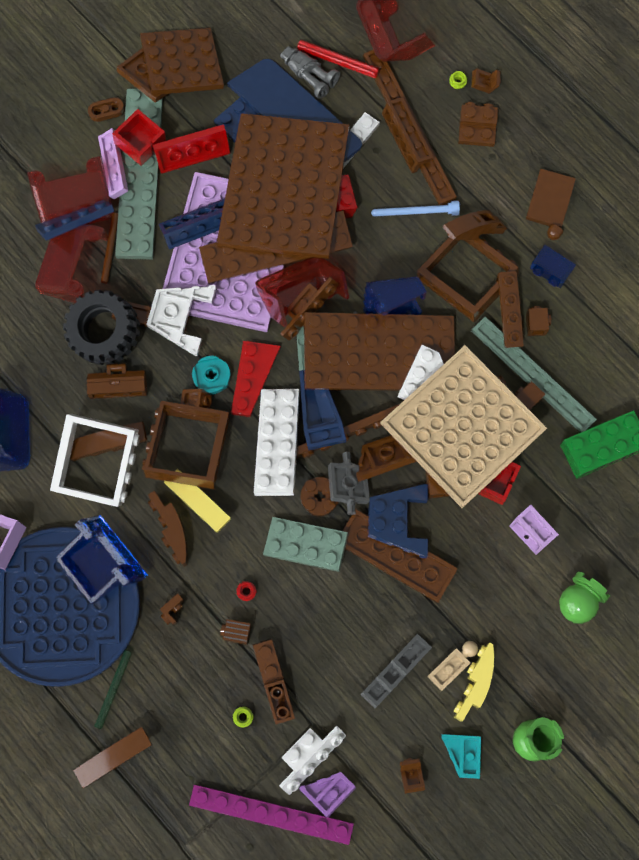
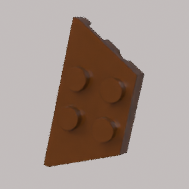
(382, 457)

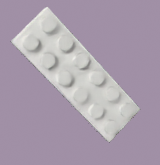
(277, 442)

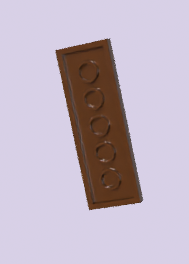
(425, 575)

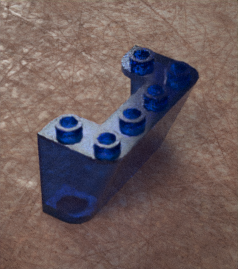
(394, 296)

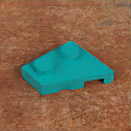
(465, 754)

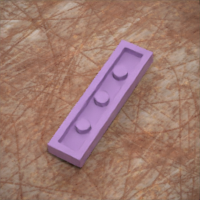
(112, 165)

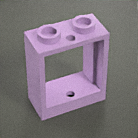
(536, 528)
(12, 539)

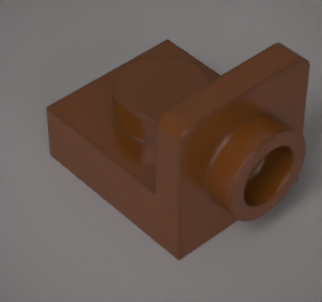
(196, 398)
(174, 606)

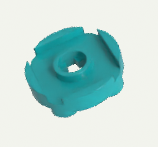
(214, 364)

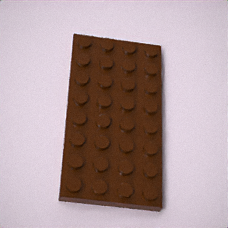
(369, 349)

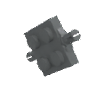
(345, 486)

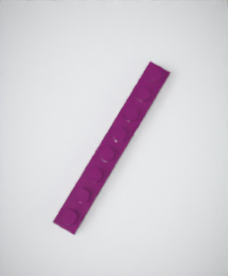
(271, 814)

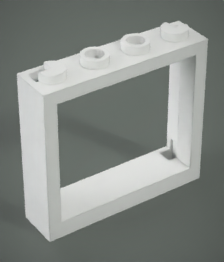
(65, 451)

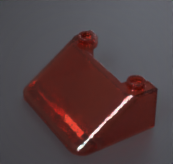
(70, 193)
(61, 261)

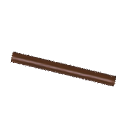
(109, 249)

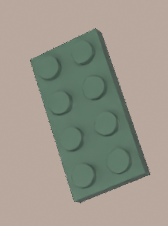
(306, 544)

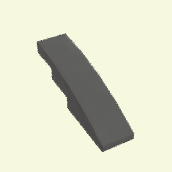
(396, 671)

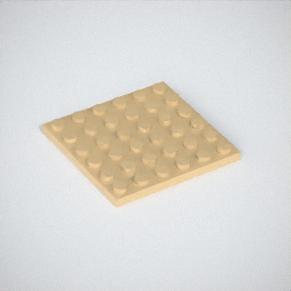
(463, 426)

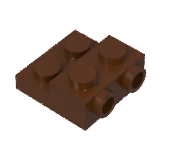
(478, 124)

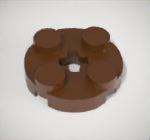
(312, 504)

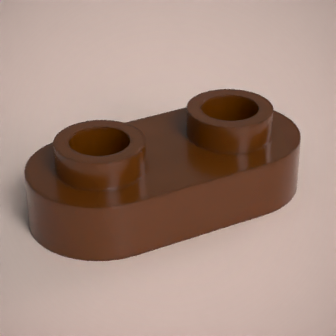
(106, 108)

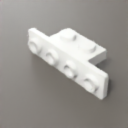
(307, 755)

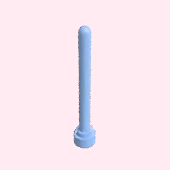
(452, 208)

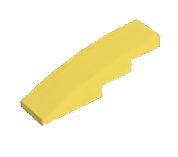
(200, 504)

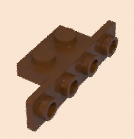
(307, 301)
(510, 309)

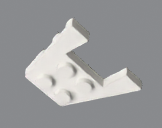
(171, 312)

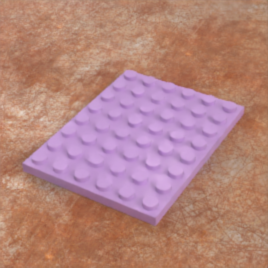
(236, 298)

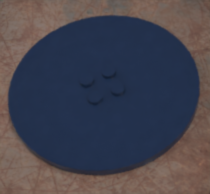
(49, 626)

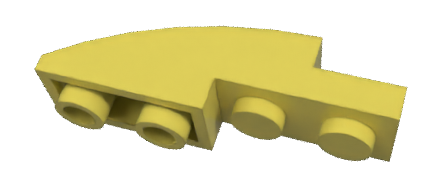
(481, 675)

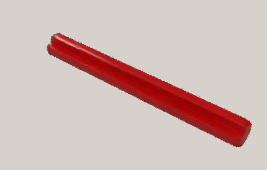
(338, 59)

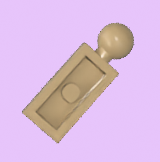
(453, 665)

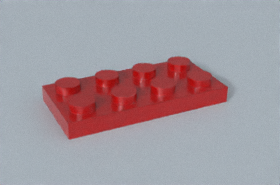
(192, 149)

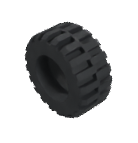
(85, 311)

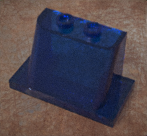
(99, 560)

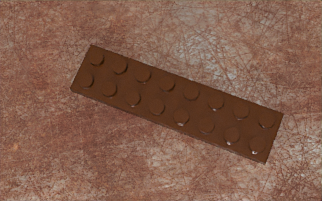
(228, 263)

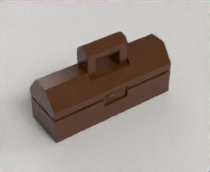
(116, 385)

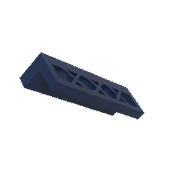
(197, 227)

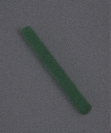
(113, 689)

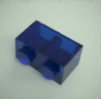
(552, 267)

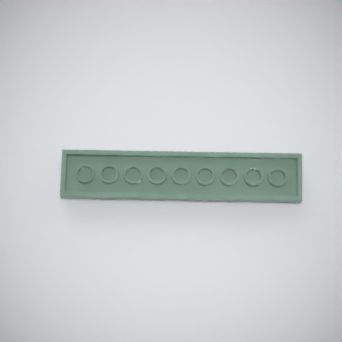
(139, 204)

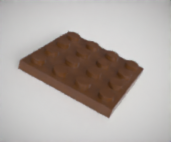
(181, 61)

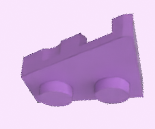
(328, 793)

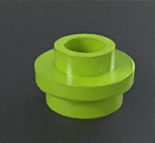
(458, 75)
(236, 719)

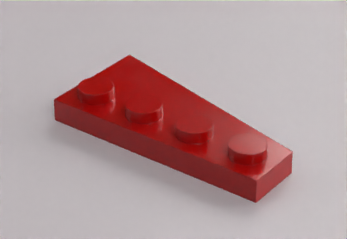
(253, 371)

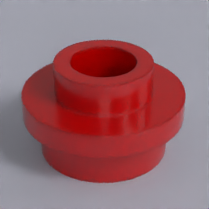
(242, 586)

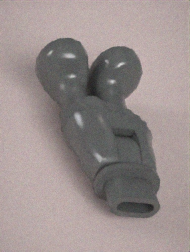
(304, 66)

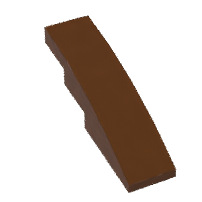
(103, 442)
(112, 757)

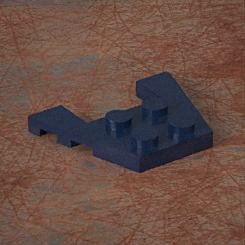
(389, 519)

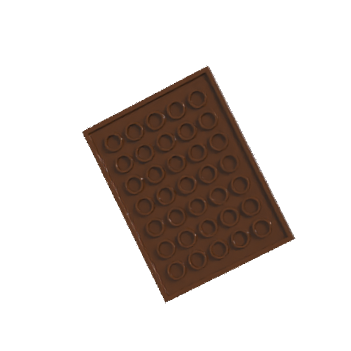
(283, 186)

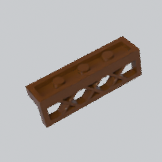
(407, 134)

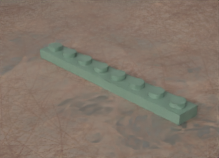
(530, 371)

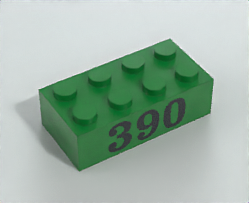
(602, 445)

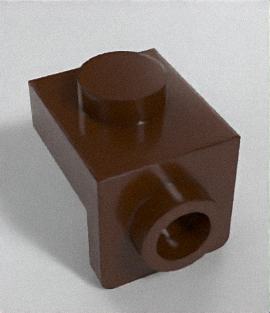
(485, 81)
(412, 775)

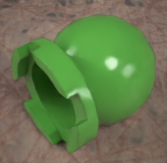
(581, 601)
(538, 739)

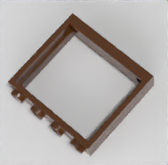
(451, 296)
(188, 412)

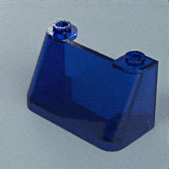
(14, 431)

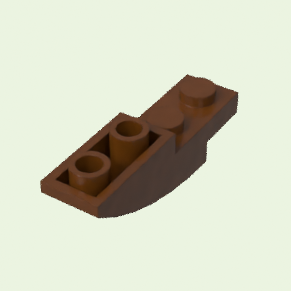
(473, 224)
(174, 534)
(273, 681)

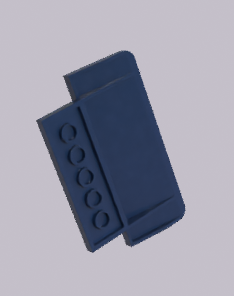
(272, 92)

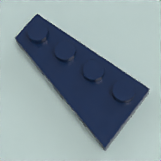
(65, 223)

